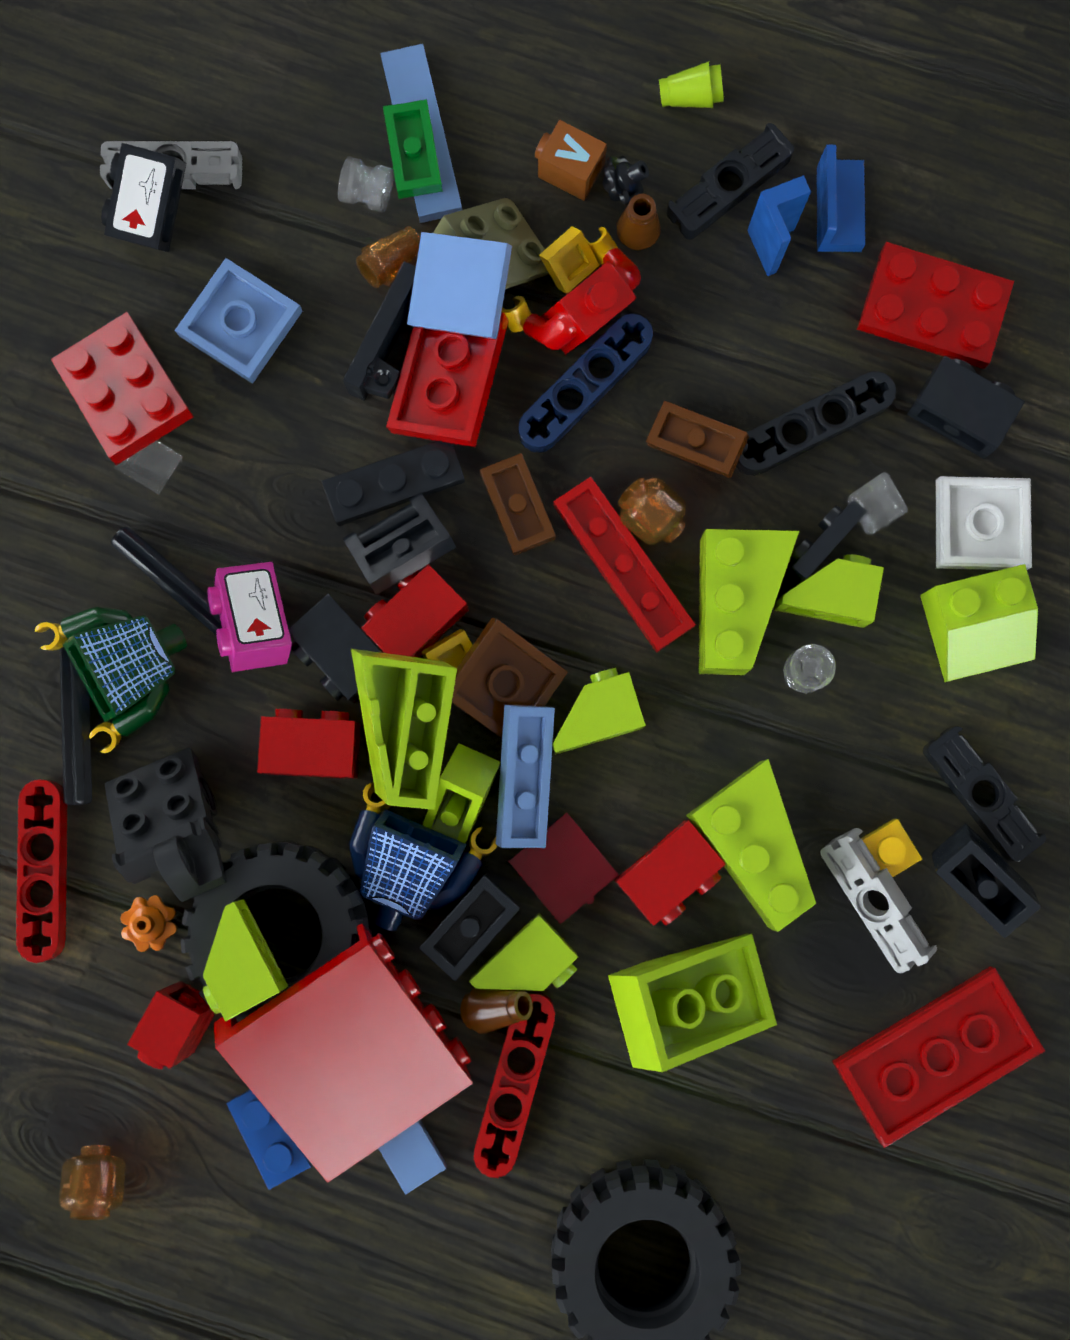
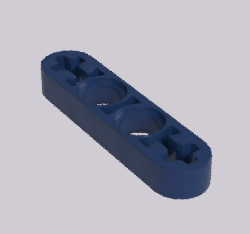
(581, 379)

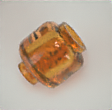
(652, 511)
(92, 1183)

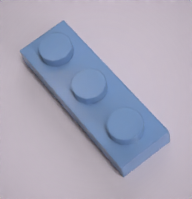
(525, 776)

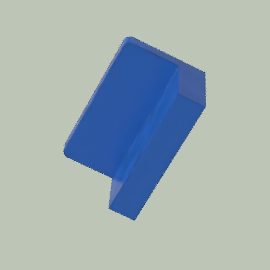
(840, 203)
(774, 218)

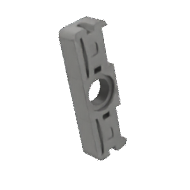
(206, 160)
(893, 928)

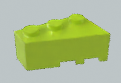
(737, 594)
(405, 723)
(756, 842)

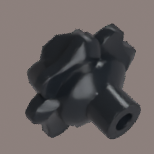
(624, 179)

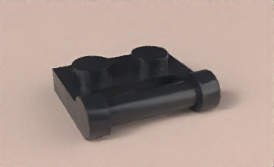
(400, 544)

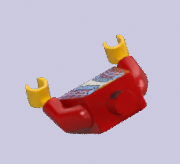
(586, 306)

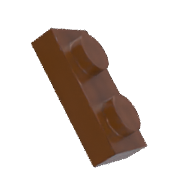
(697, 439)
(517, 504)

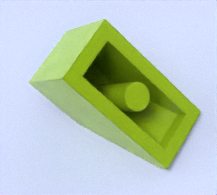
(837, 593)
(601, 712)
(462, 793)
(529, 960)
(240, 965)

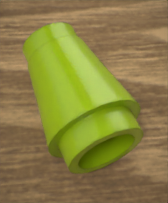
(693, 87)

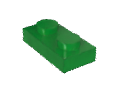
(412, 149)

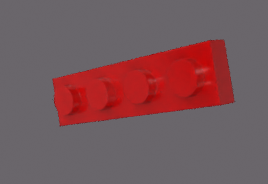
(623, 564)

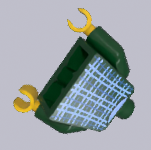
(119, 663)

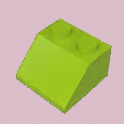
(982, 622)

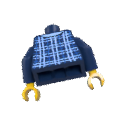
(409, 864)

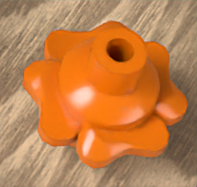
(148, 923)

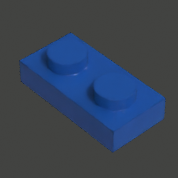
(268, 1143)

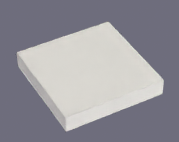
(983, 523)

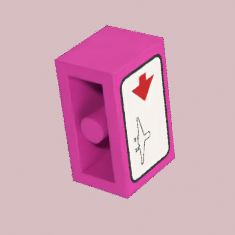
(251, 616)

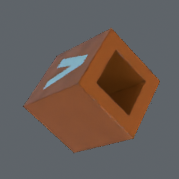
(570, 159)

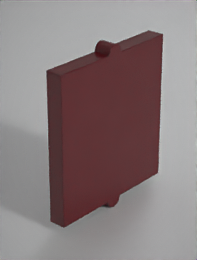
(566, 870)

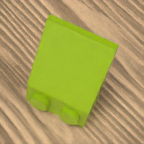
(691, 1002)

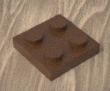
(502, 672)

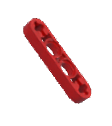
(50, 870)
(519, 1084)

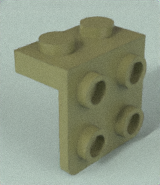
(500, 223)

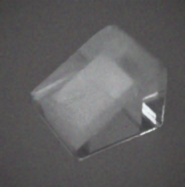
(151, 466)
(881, 501)

